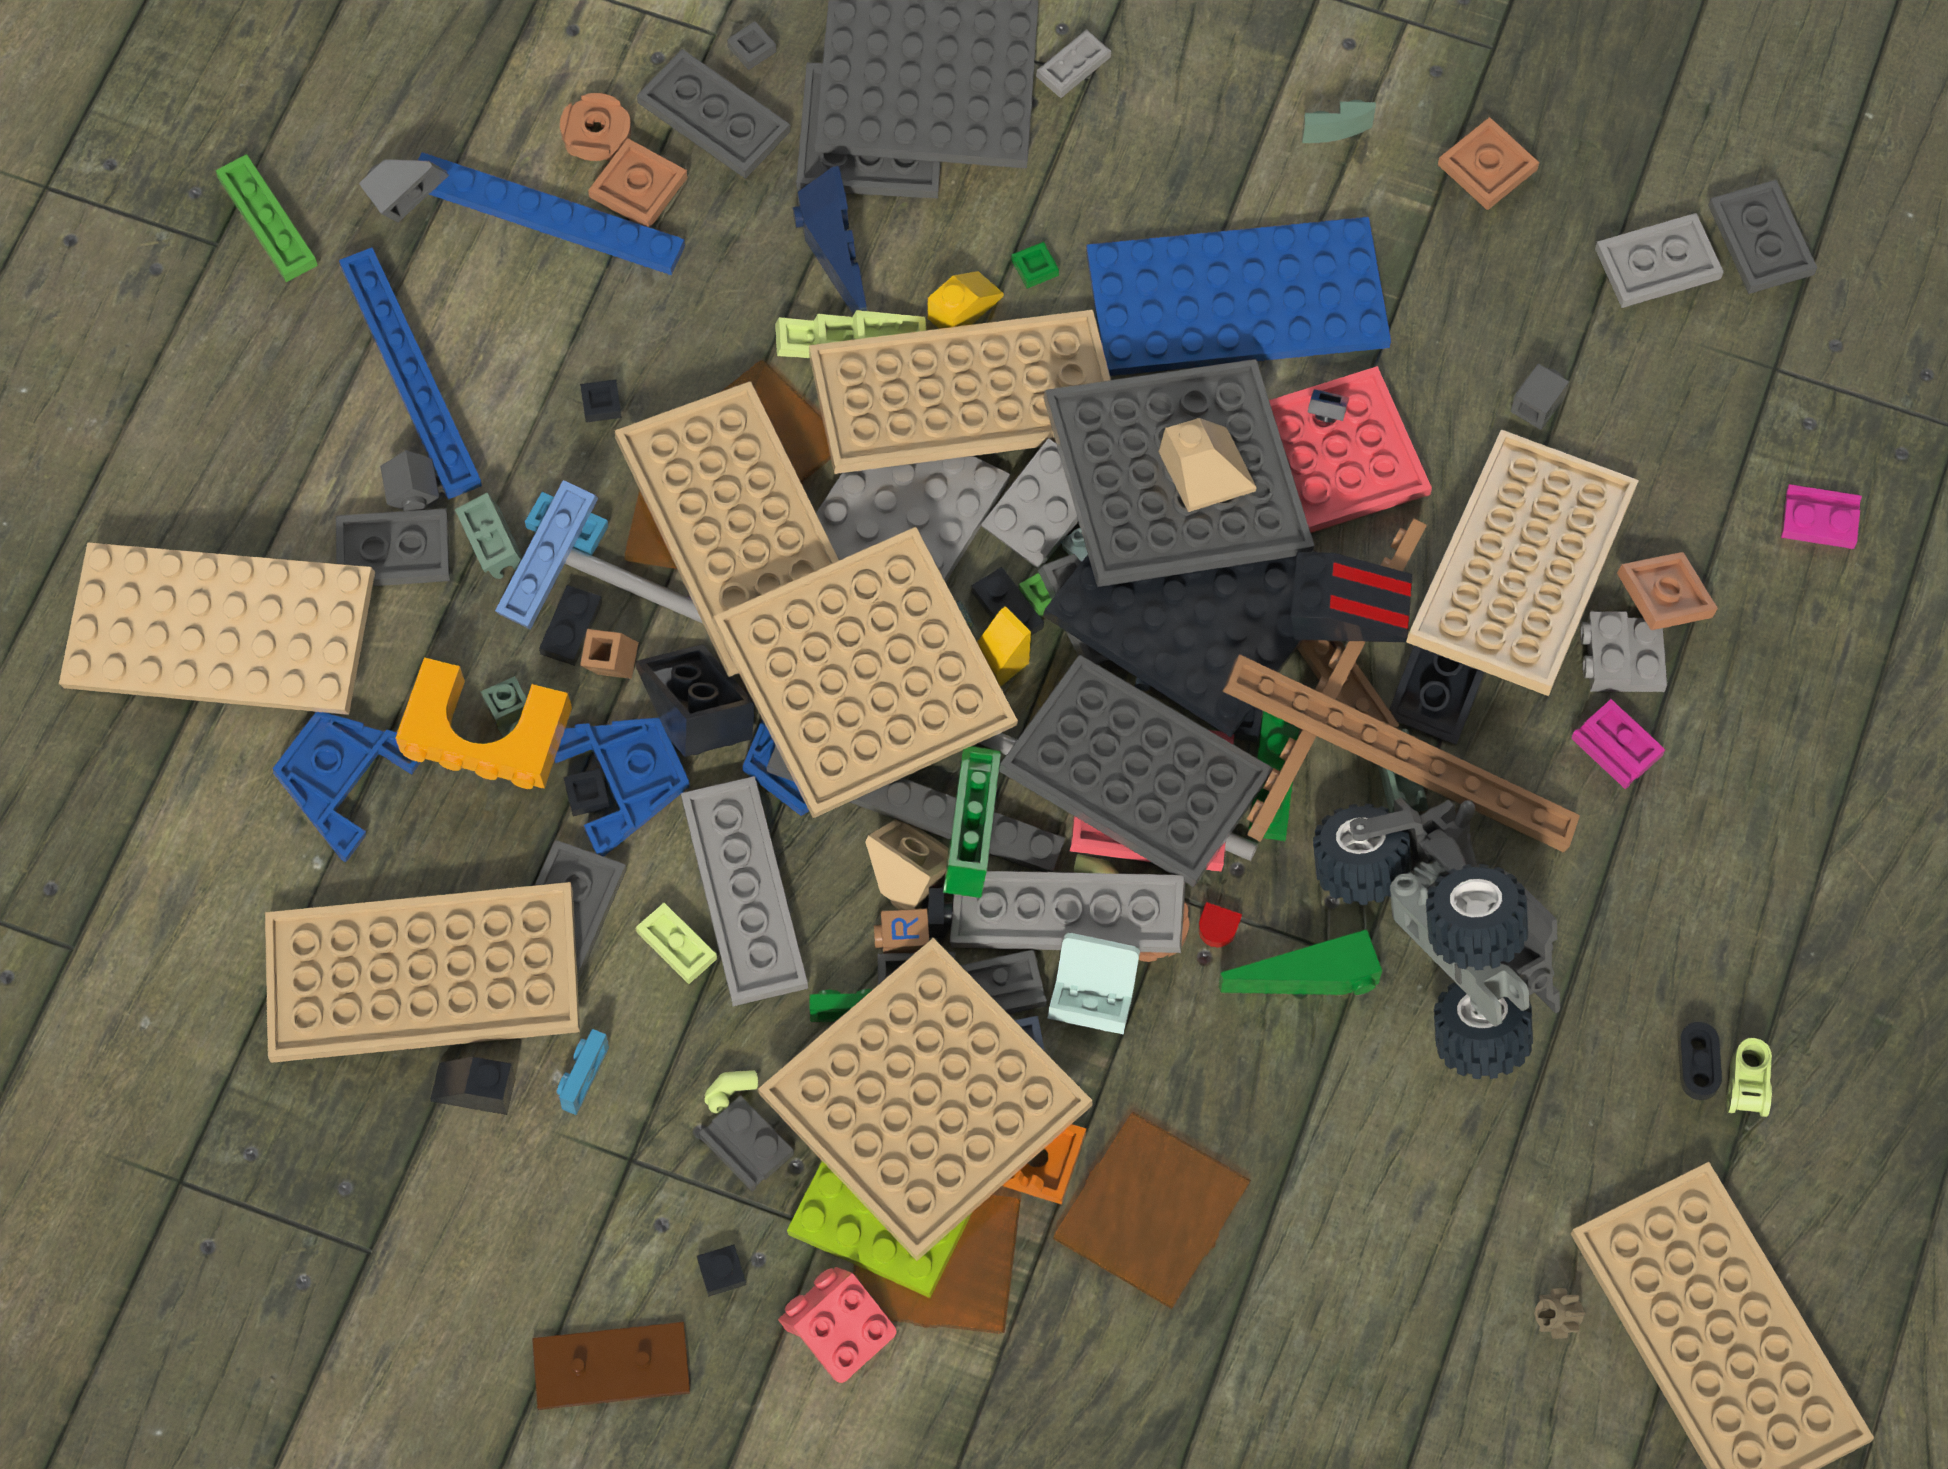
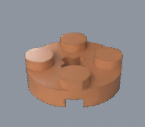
(595, 145)

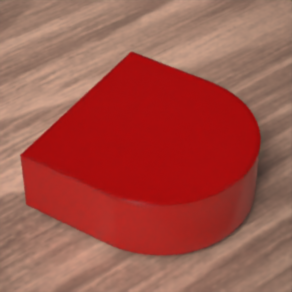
(1218, 925)

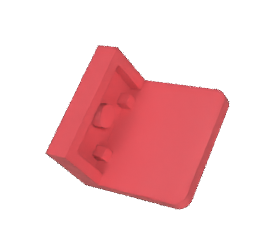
(838, 1323)

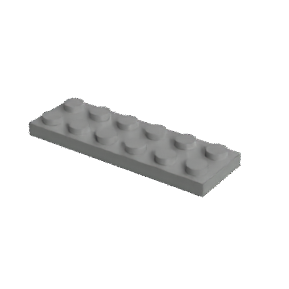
(744, 891)
(1042, 907)

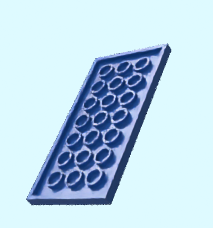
(1238, 296)

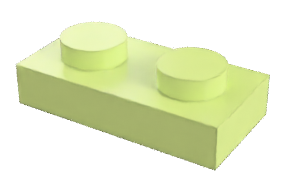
(676, 943)

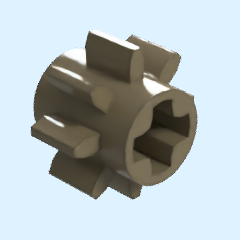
(1559, 1313)

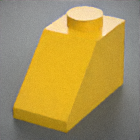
(962, 300)
(1005, 645)

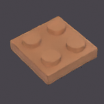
(1488, 163)
(638, 183)
(1667, 591)

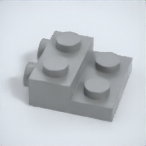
(1623, 654)

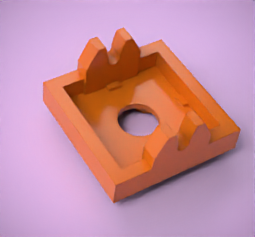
(1053, 1178)

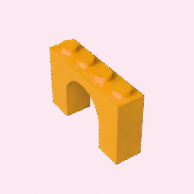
(521, 756)

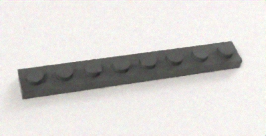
(935, 812)

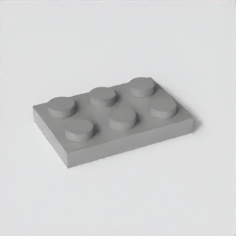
(1659, 260)
(1035, 509)

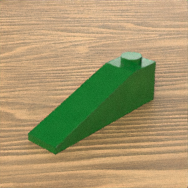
(972, 822)
(1320, 969)

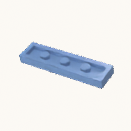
(546, 554)

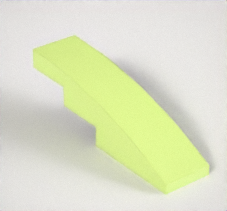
(796, 335)

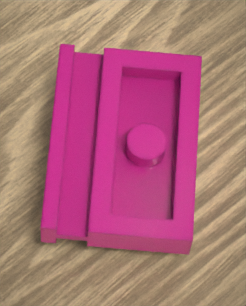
(1821, 516)
(1618, 744)

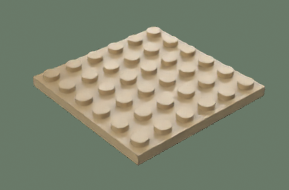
(864, 671)
(925, 1098)

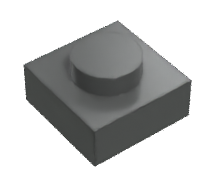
(751, 45)

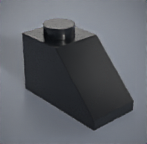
(475, 1084)

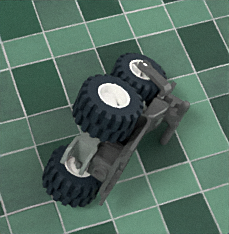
(1462, 915)

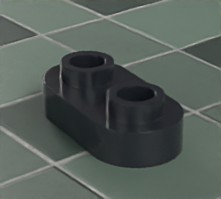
(1700, 1063)

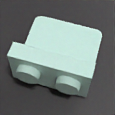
(1094, 983)

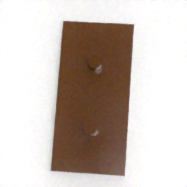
(610, 1365)

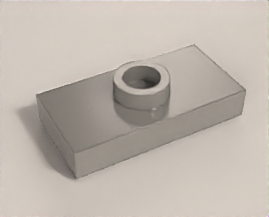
(1073, 63)

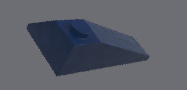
(825, 224)

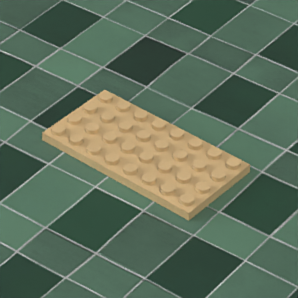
(950, 388)
(725, 502)
(1523, 562)
(217, 628)
(421, 972)
(1720, 1329)

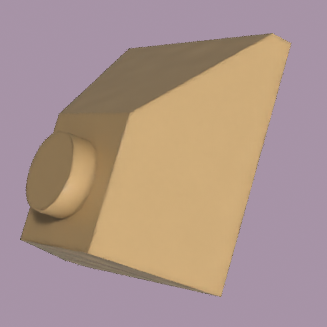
(1204, 463)
(906, 863)

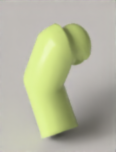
(1089, 864)
(725, 1085)

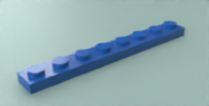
(557, 217)
(410, 373)

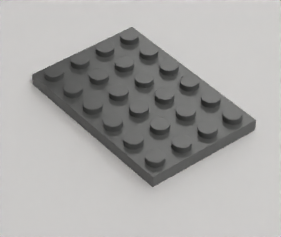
(1136, 770)

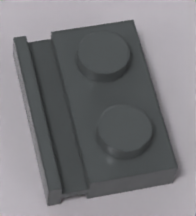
(1010, 981)
(746, 1143)

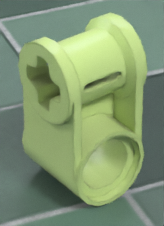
(1750, 1086)

